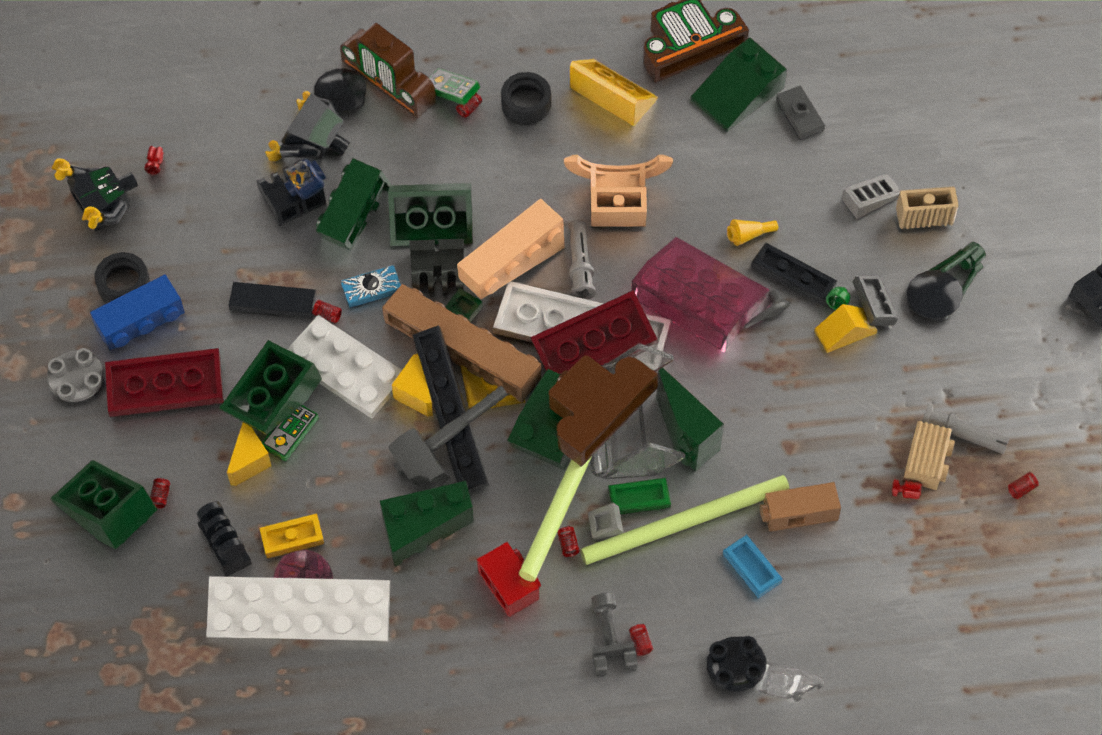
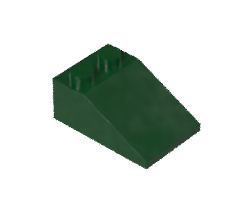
(740, 84)
(271, 388)
(688, 422)
(537, 425)
(105, 503)

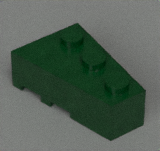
(352, 203)
(425, 517)

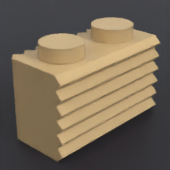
(927, 207)
(928, 454)

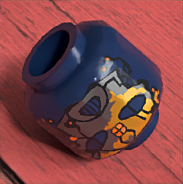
(305, 179)

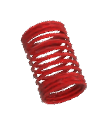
(465, 107)
(319, 307)
(166, 487)
(1018, 495)
(572, 547)
(647, 647)

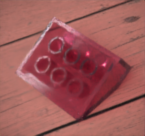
(698, 293)

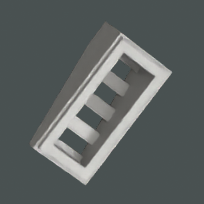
(859, 208)

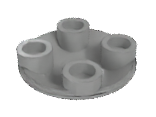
(75, 375)

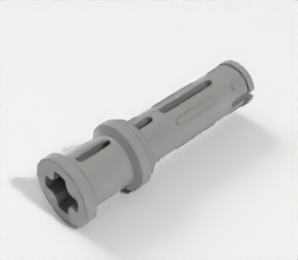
(581, 270)
(966, 430)

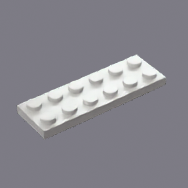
(532, 310)
(298, 608)

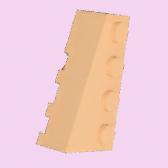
(513, 250)

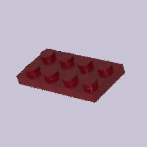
(597, 333)
(164, 382)

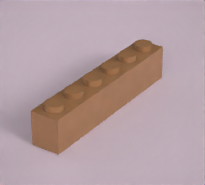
(466, 343)

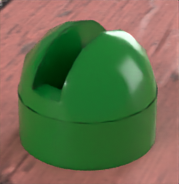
(843, 297)

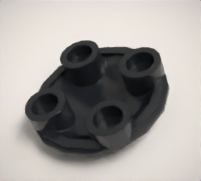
(342, 87)
(934, 295)
(736, 663)

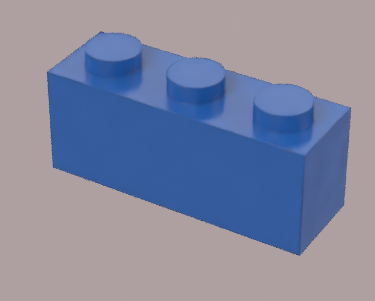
(137, 312)

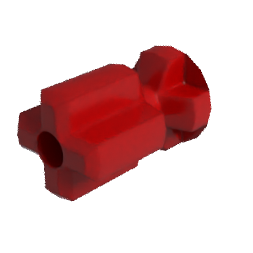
(154, 159)
(909, 489)

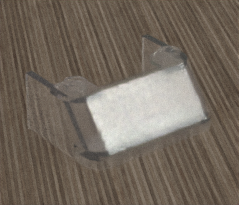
(626, 450)

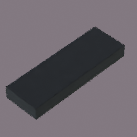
(793, 273)
(272, 299)

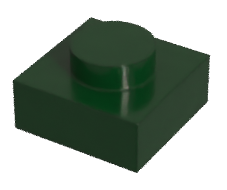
(464, 304)

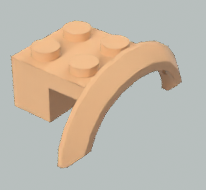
(618, 191)

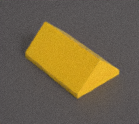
(610, 90)

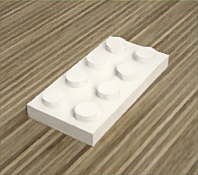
(347, 366)

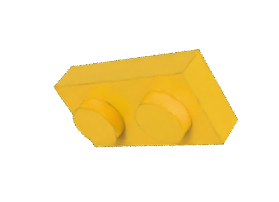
(291, 536)

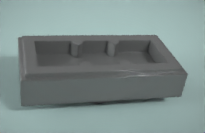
(800, 112)
(875, 300)

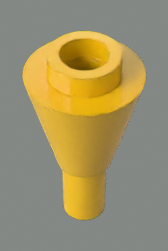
(743, 231)

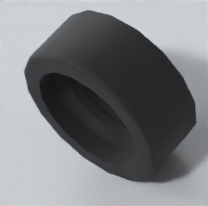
(522, 81)
(118, 262)

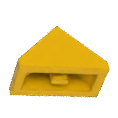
(844, 327)
(412, 387)
(248, 457)

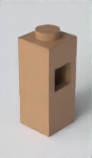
(801, 506)

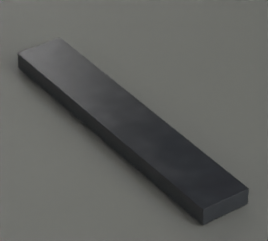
(450, 405)

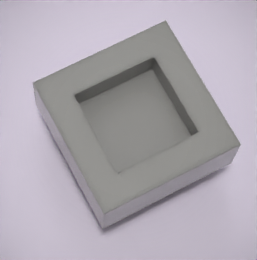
(605, 522)

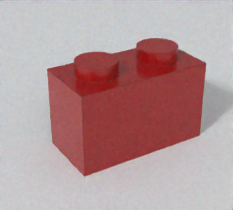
(501, 574)

